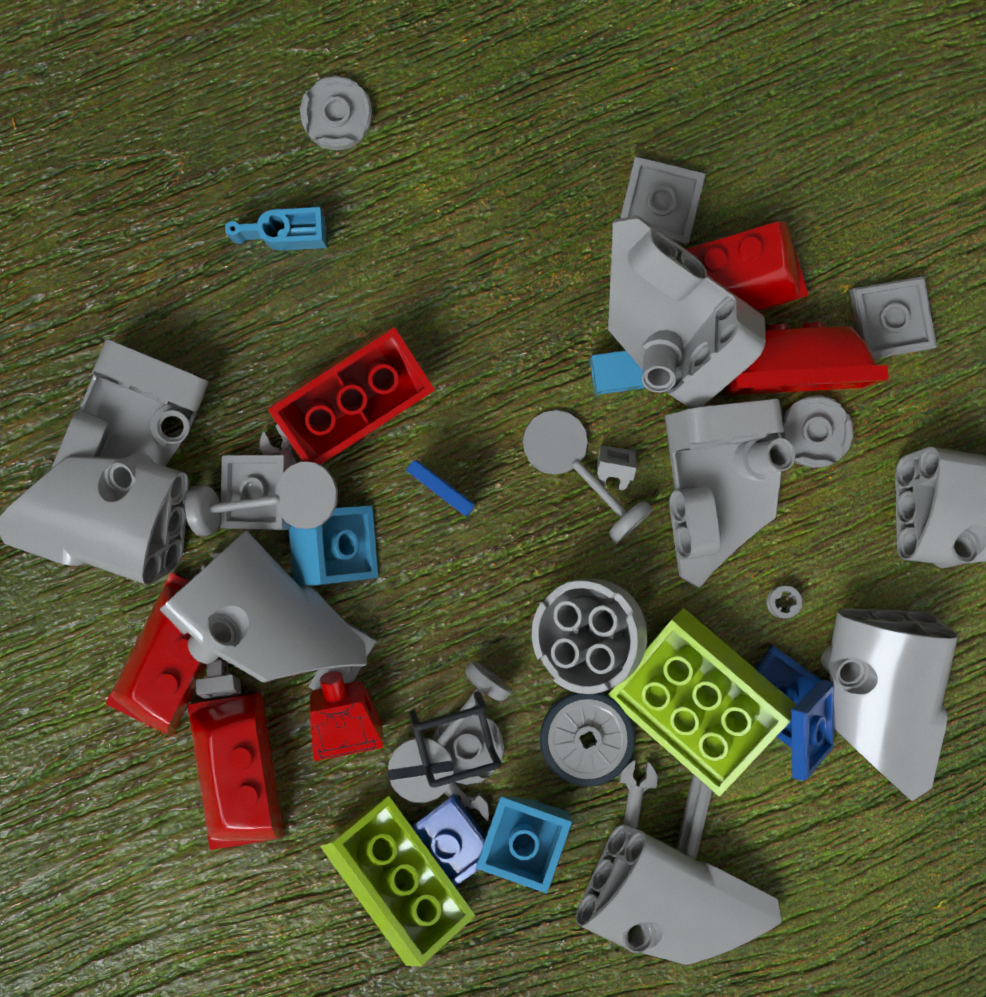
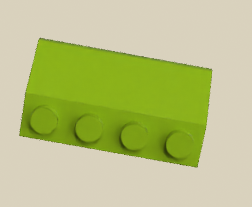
(398, 882)

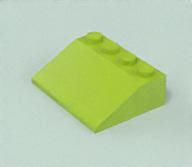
(703, 702)

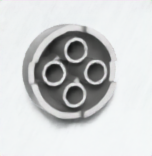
(589, 635)

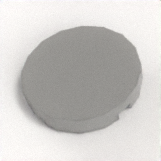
(336, 113)
(817, 431)
(469, 746)

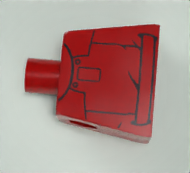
(343, 719)

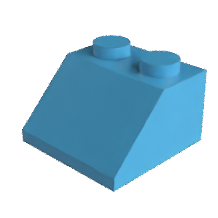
(337, 550)
(525, 842)

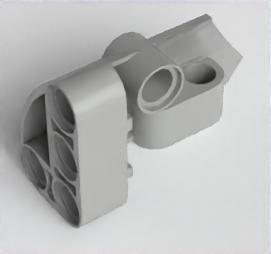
(676, 318)
(127, 406)
(723, 479)
(941, 507)
(104, 514)
(260, 617)
(892, 690)
(672, 902)

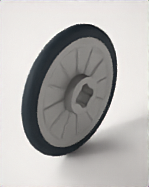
(600, 759)

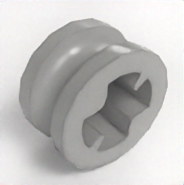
(776, 593)

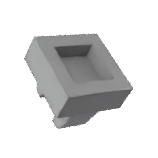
(616, 463)
(218, 682)

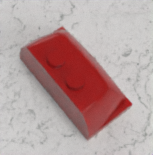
(756, 265)
(809, 361)
(350, 397)
(159, 670)
(235, 770)

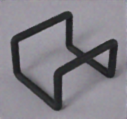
(478, 709)

